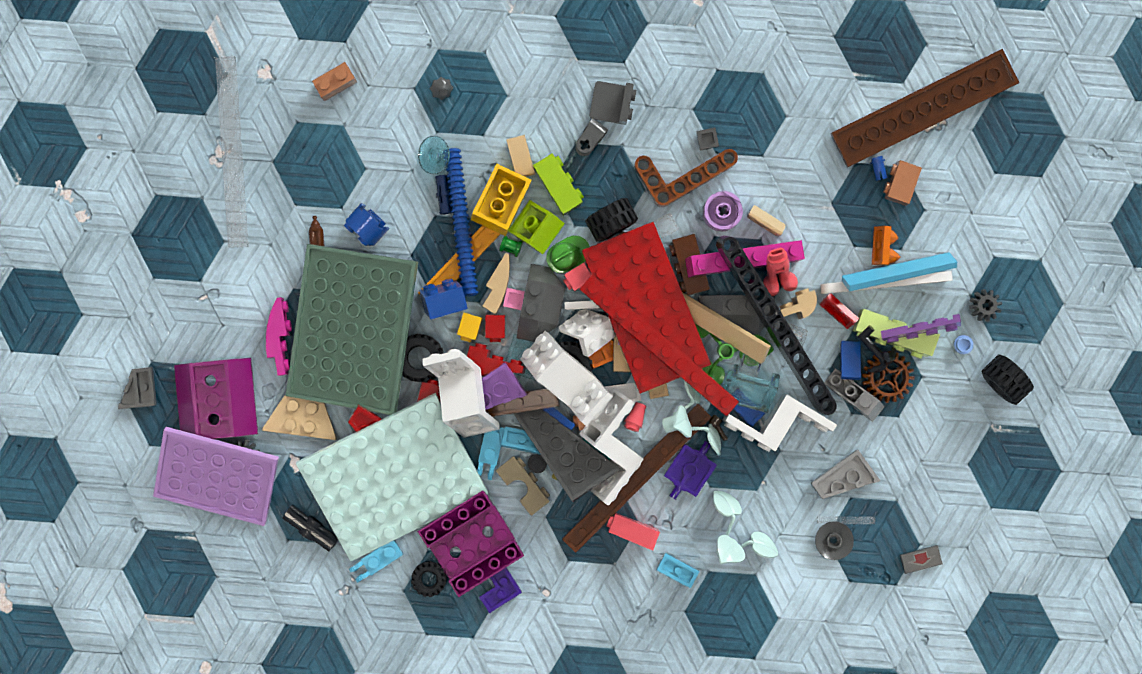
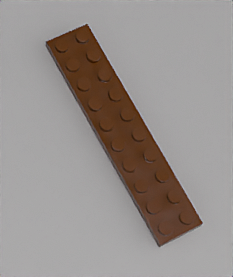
(924, 108)

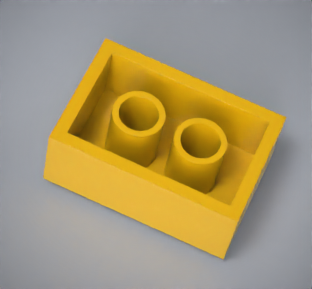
(500, 199)

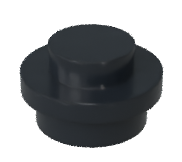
(537, 463)

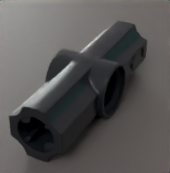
(310, 528)

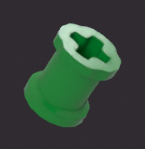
(511, 246)

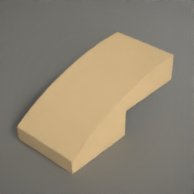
(520, 156)

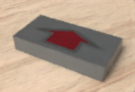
(921, 559)

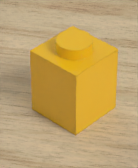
(469, 327)

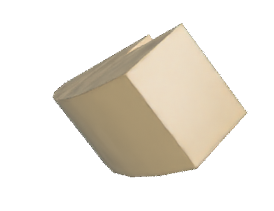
(498, 284)

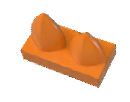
(882, 239)

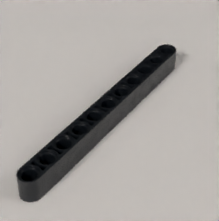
(770, 319)

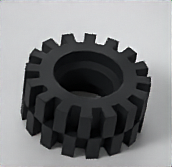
(428, 590)

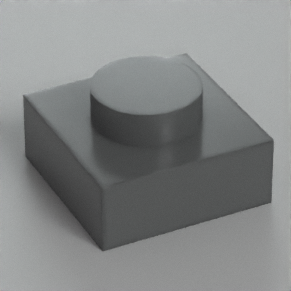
(707, 139)

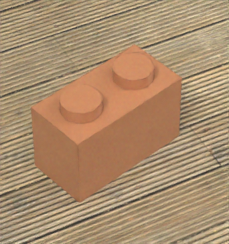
(334, 81)
(902, 182)

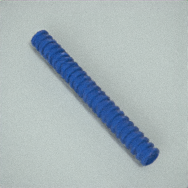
(461, 223)

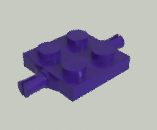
(690, 470)

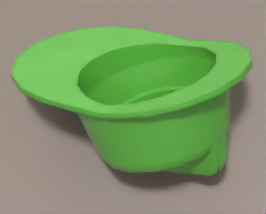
(567, 254)

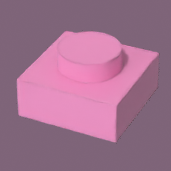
(513, 298)

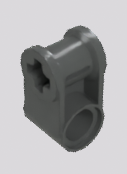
(592, 135)

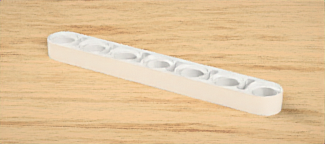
(924, 279)

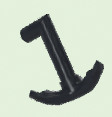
(884, 357)

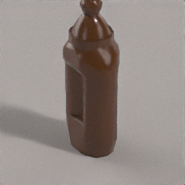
(316, 234)

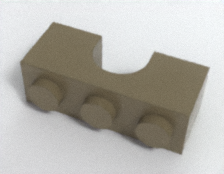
(514, 470)

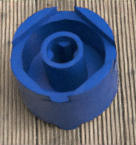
(366, 225)

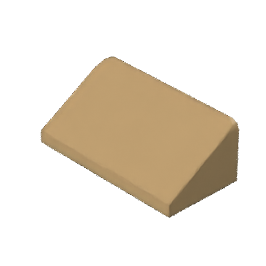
(766, 221)

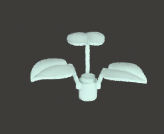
(680, 422)
(727, 548)

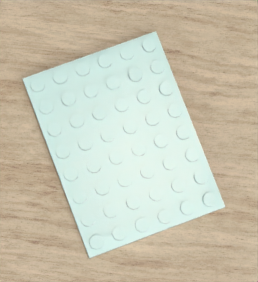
(391, 477)

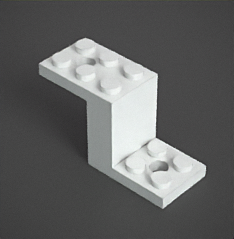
(565, 377)
(461, 393)
(779, 423)
(600, 435)

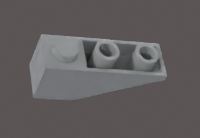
(854, 395)

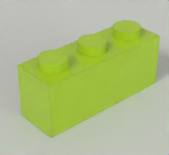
(558, 183)

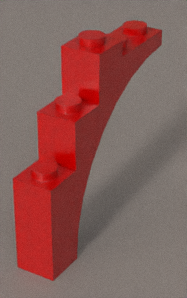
(479, 356)

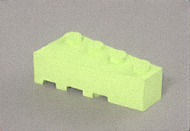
(918, 347)

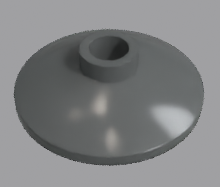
(841, 547)

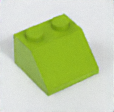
(536, 227)

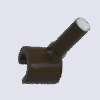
(716, 421)

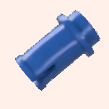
(878, 165)

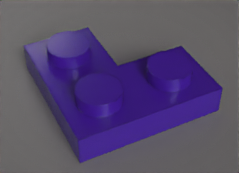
(504, 590)

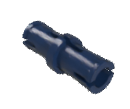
(443, 194)

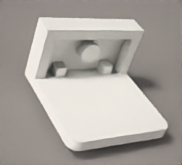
(591, 330)

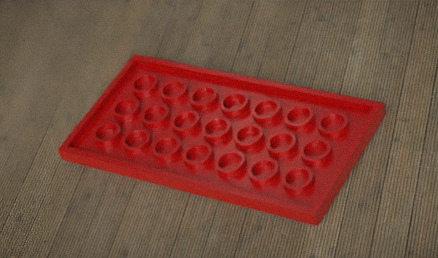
(643, 278)

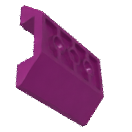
(229, 398)
(480, 555)

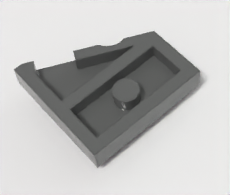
(139, 390)

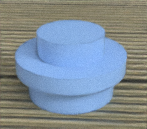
(963, 344)

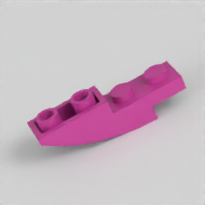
(278, 327)

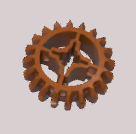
(893, 383)

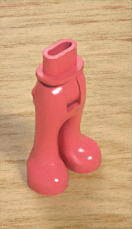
(778, 263)

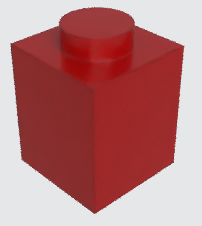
(495, 327)

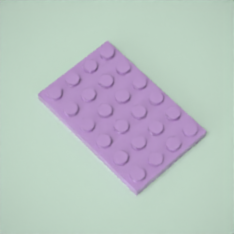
(215, 476)

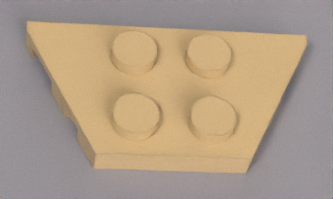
(301, 418)

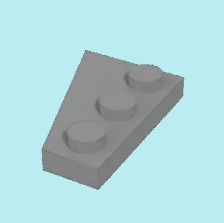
(844, 476)

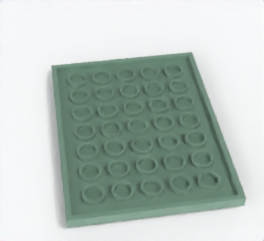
(351, 329)

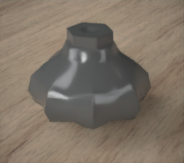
(441, 88)

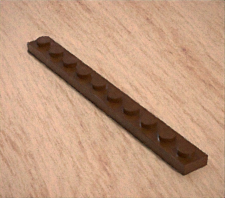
(649, 466)

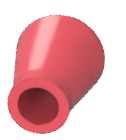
(635, 418)

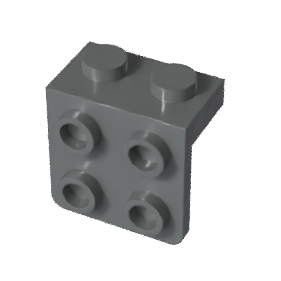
(612, 102)

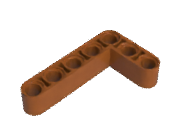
(685, 179)

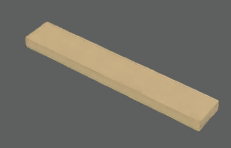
(727, 330)

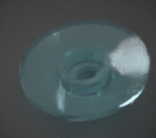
(428, 155)

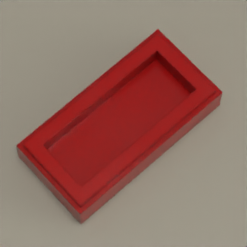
(839, 311)

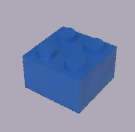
(443, 299)

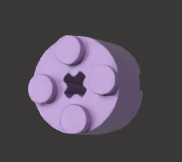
(733, 209)

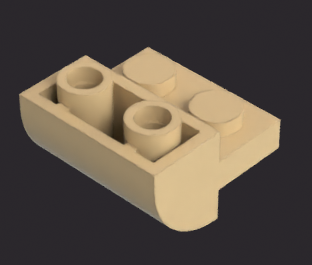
(802, 304)

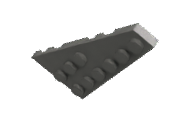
(567, 455)

